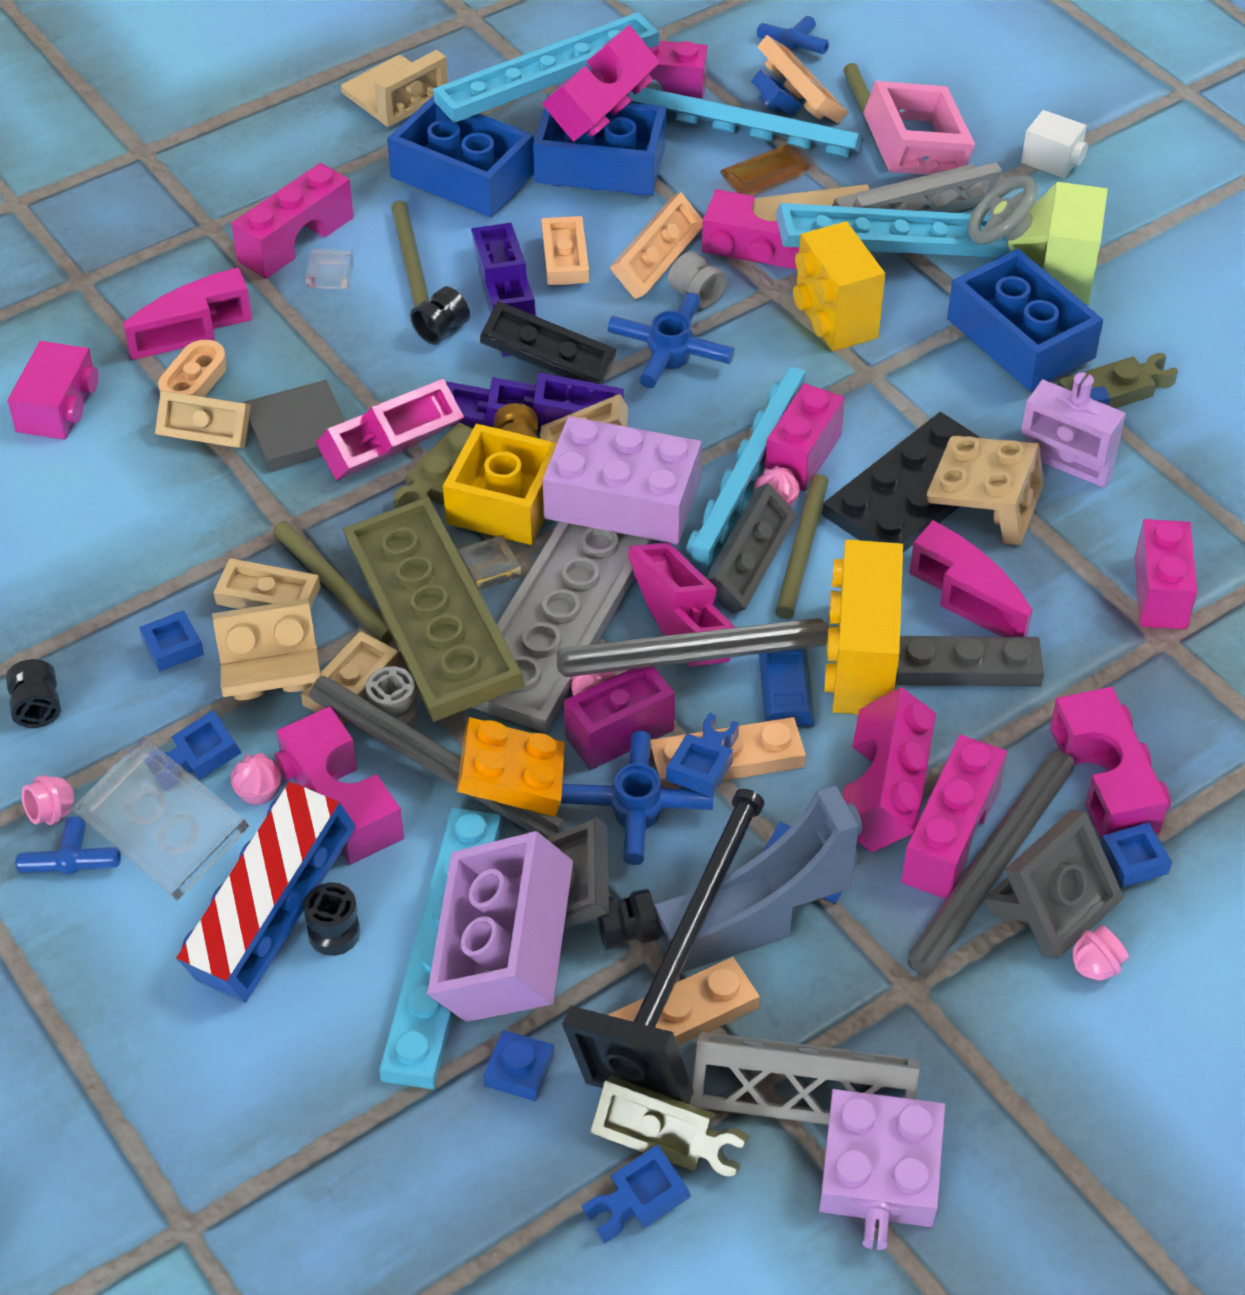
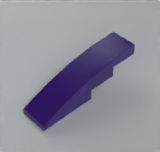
(502, 268)
(550, 398)

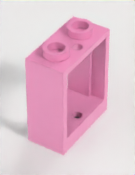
(903, 148)

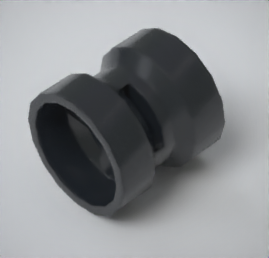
(436, 318)
(33, 693)
(331, 918)
(629, 920)

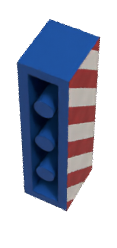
(266, 891)

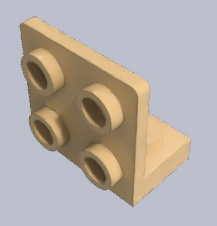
(397, 86)
(991, 476)
(266, 649)

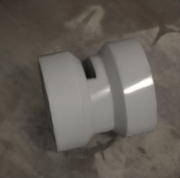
(693, 275)
(394, 693)

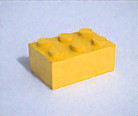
(867, 624)

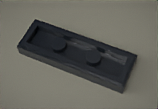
(547, 344)

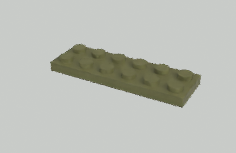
(433, 609)

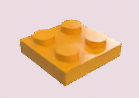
(511, 766)

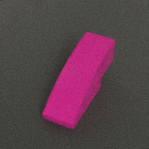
(188, 314)
(388, 429)
(970, 582)
(676, 593)

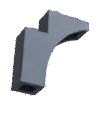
(762, 896)

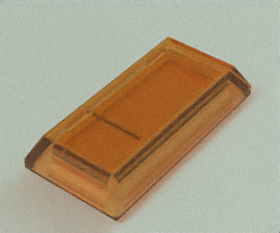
(765, 171)

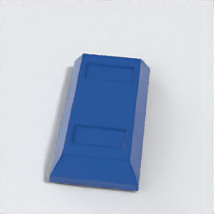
(786, 686)

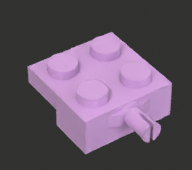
(1074, 429)
(882, 1161)

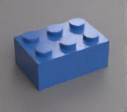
(617, 158)
(465, 161)
(1024, 319)

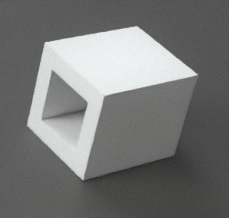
(1054, 144)

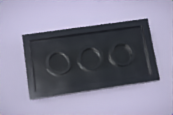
(891, 495)

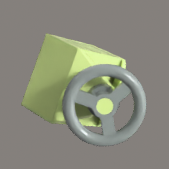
(1056, 232)

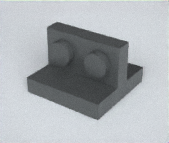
(1058, 885)

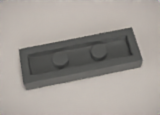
(751, 548)
(970, 661)

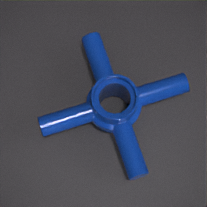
(670, 340)
(636, 797)

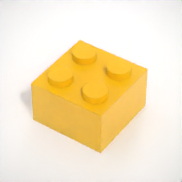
(839, 286)
(498, 484)

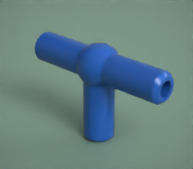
(796, 37)
(70, 855)

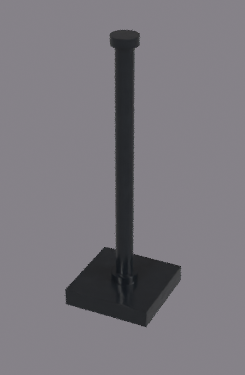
(636, 1048)

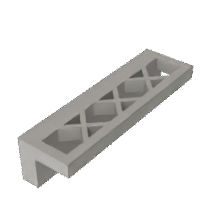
(937, 192)
(794, 1061)

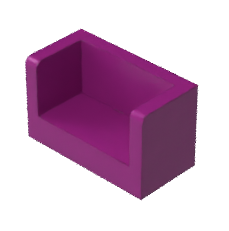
(607, 714)

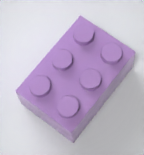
(622, 479)
(501, 927)

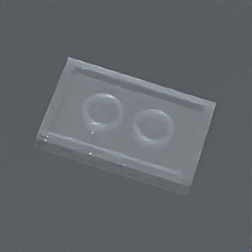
(160, 818)

